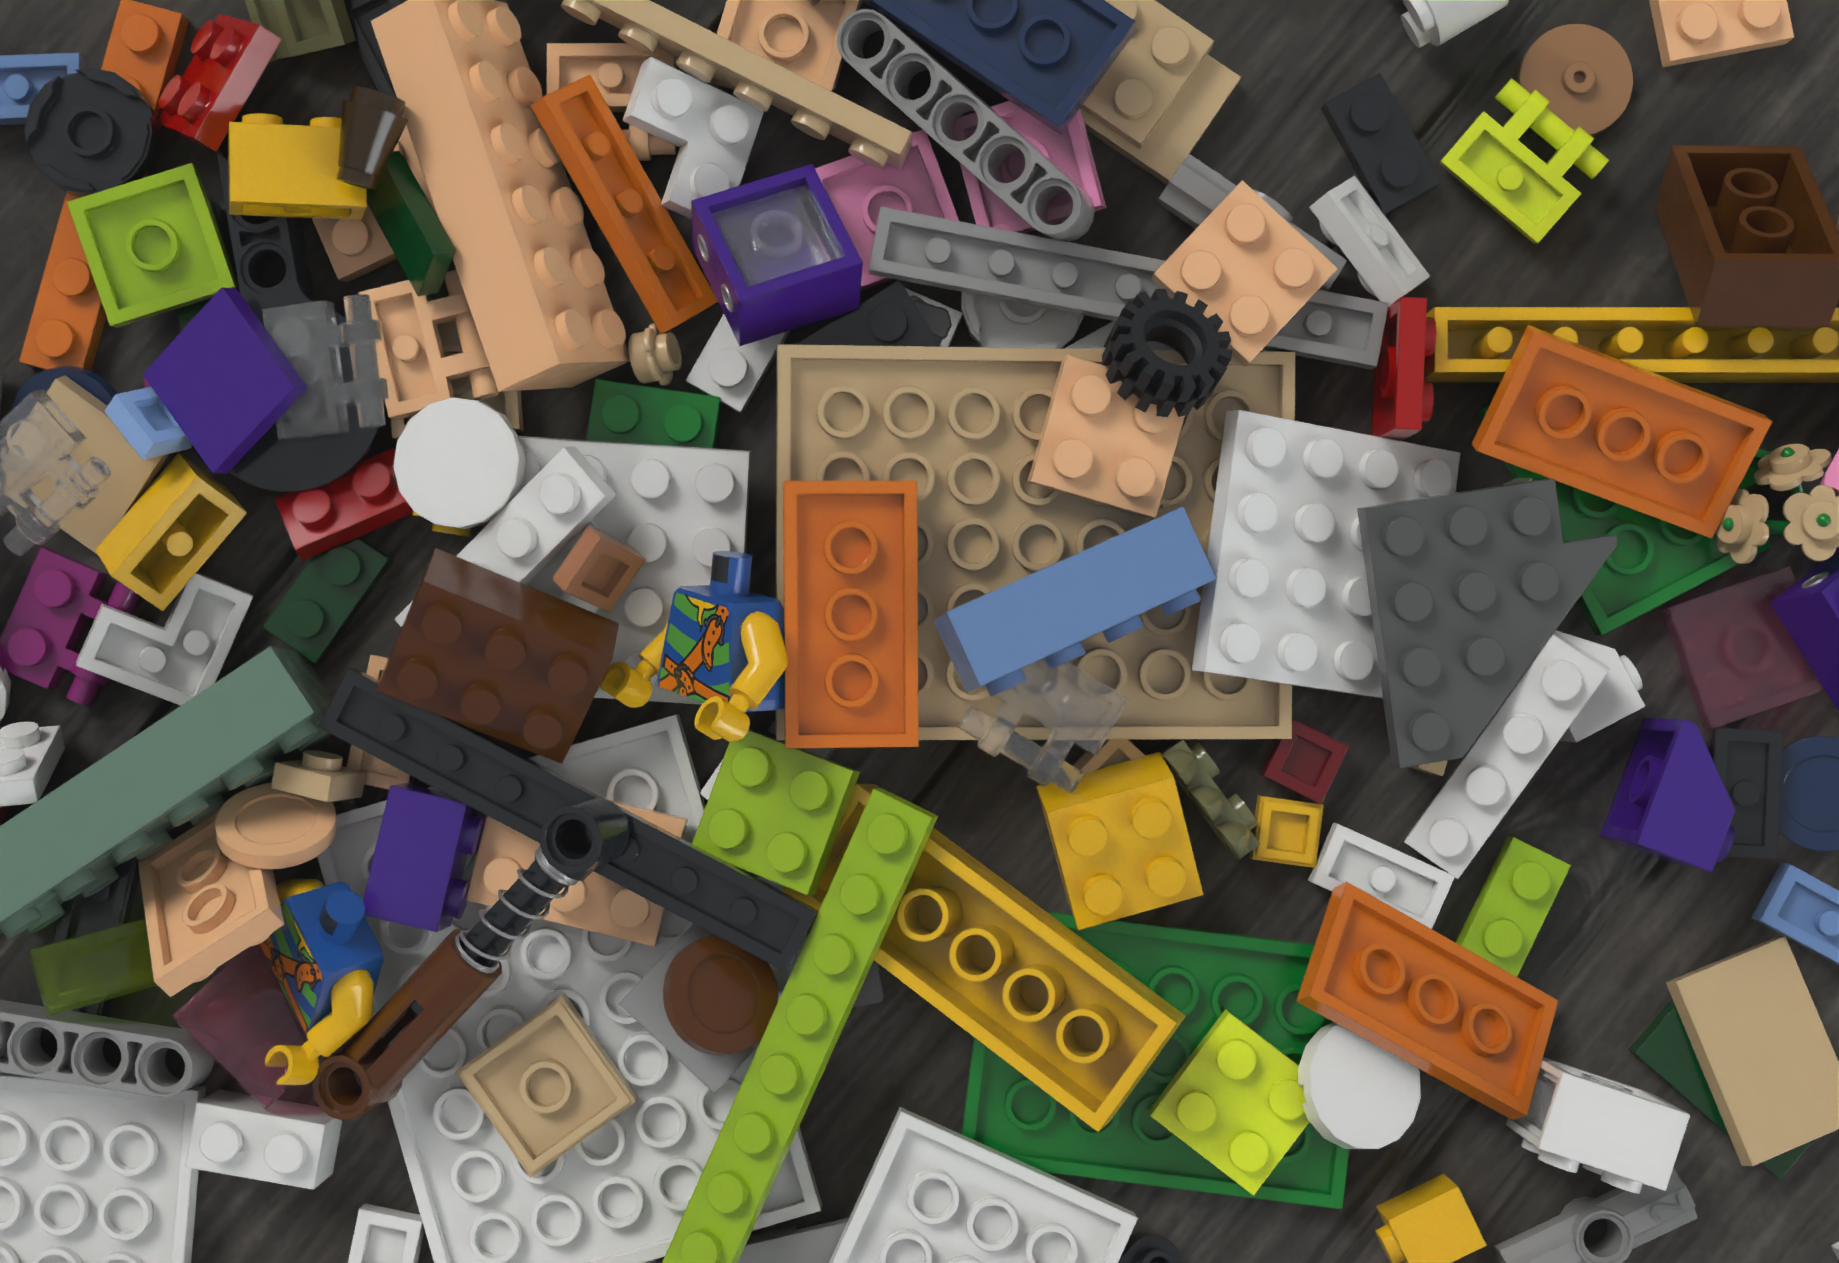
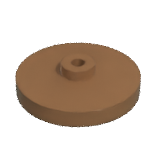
(1580, 74)

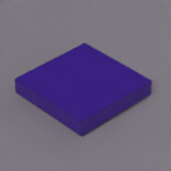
(224, 380)

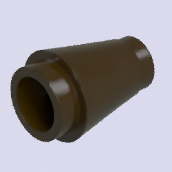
(368, 136)

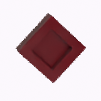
(1305, 762)

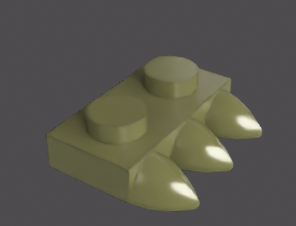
(1226, 817)

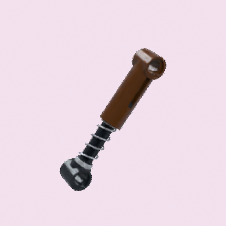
(465, 964)

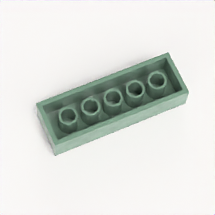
(155, 784)

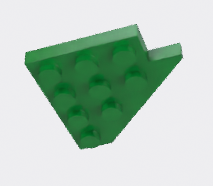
(1651, 557)

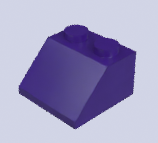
(1672, 798)

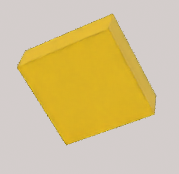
(1287, 831)

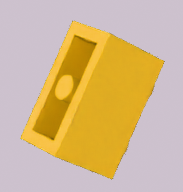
(289, 170)
(170, 532)

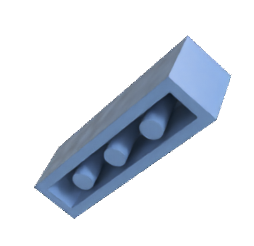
(1074, 600)

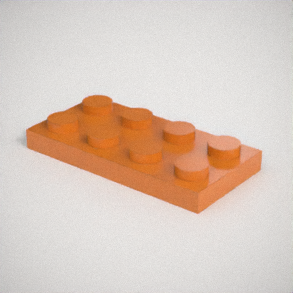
(1620, 432)
(850, 614)
(1428, 1001)

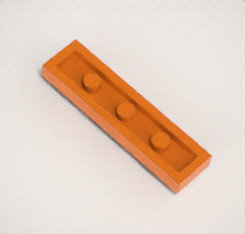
(624, 203)

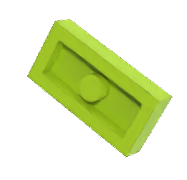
(1513, 905)

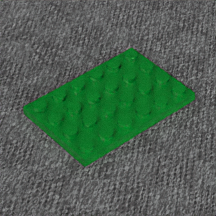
(1201, 978)

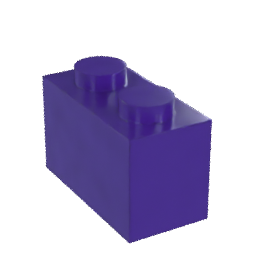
(422, 858)

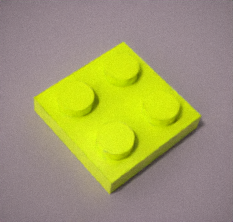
(1235, 1102)

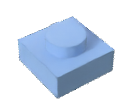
(146, 423)

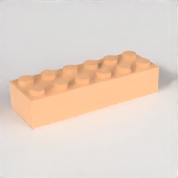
(501, 193)

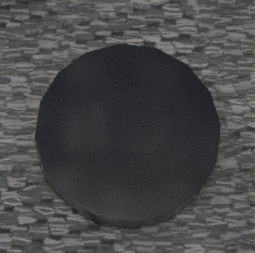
(91, 132)

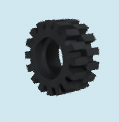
(1182, 329)

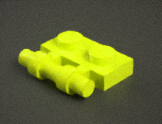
(1510, 175)

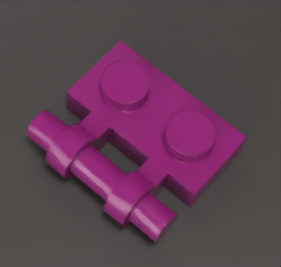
(50, 620)

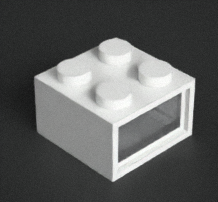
(1604, 1125)

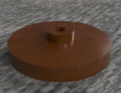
(719, 996)

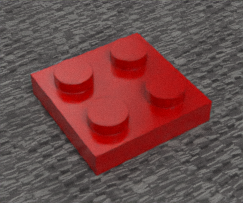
(217, 81)
(1398, 387)

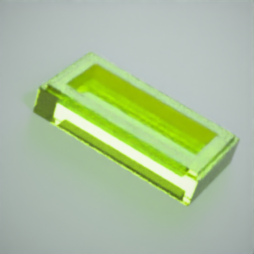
(93, 967)

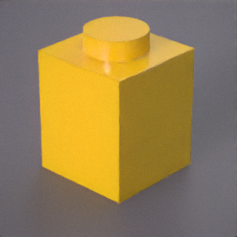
(1428, 1224)

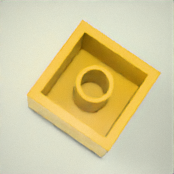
(1121, 841)

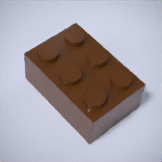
(1749, 236)
(499, 656)

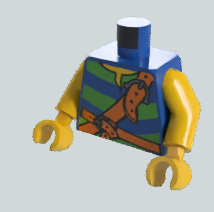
(715, 649)
(325, 968)

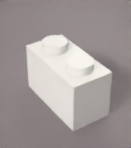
(276, 1145)

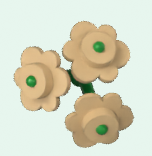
(1810, 518)

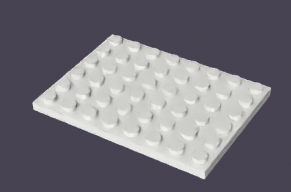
(633, 1177)

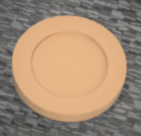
(274, 828)

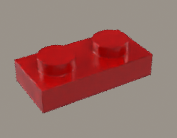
(344, 509)

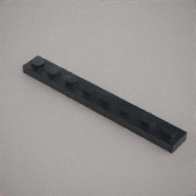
(525, 793)

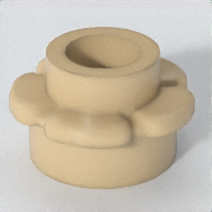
(654, 355)

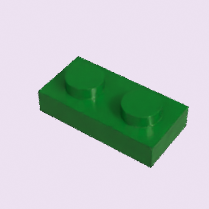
(653, 416)

